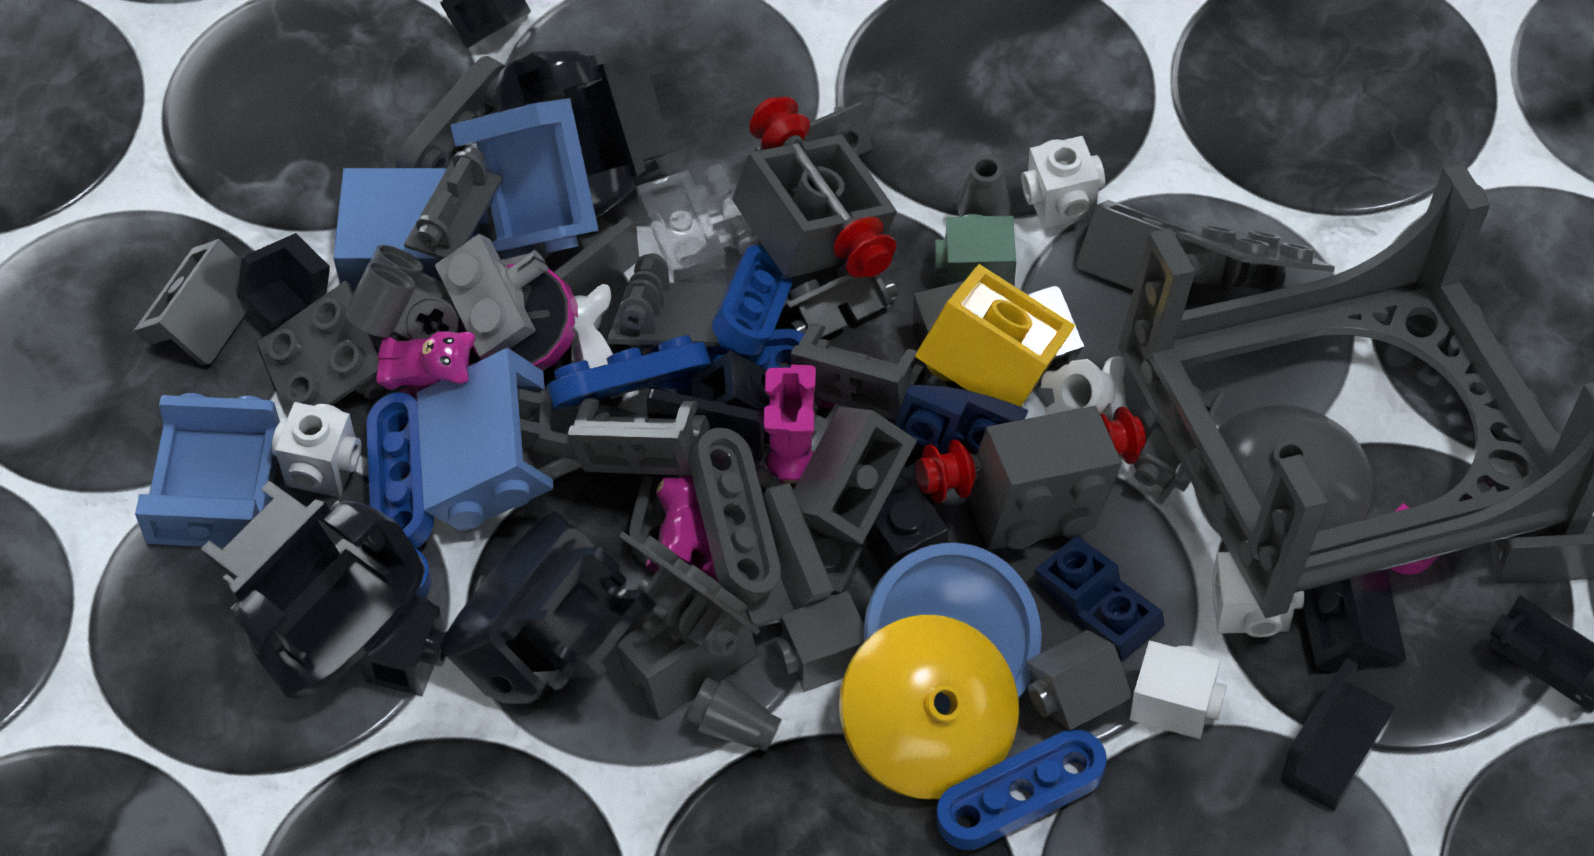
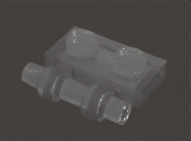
(683, 227)

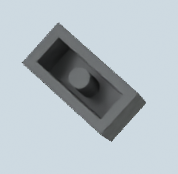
(852, 473)

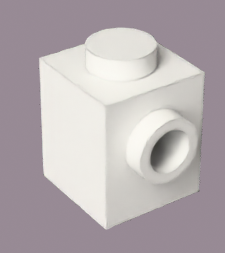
(1236, 606)
(1177, 689)

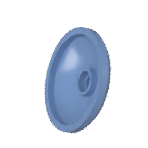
(965, 586)

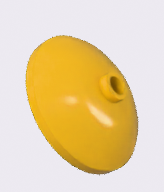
(892, 712)

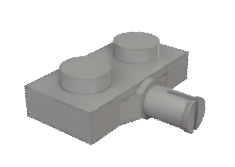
(490, 293)

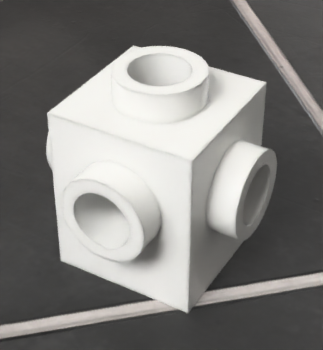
(1063, 181)
(316, 448)

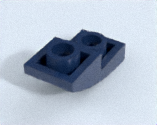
(946, 414)
(1096, 598)

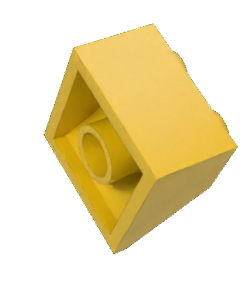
(994, 339)

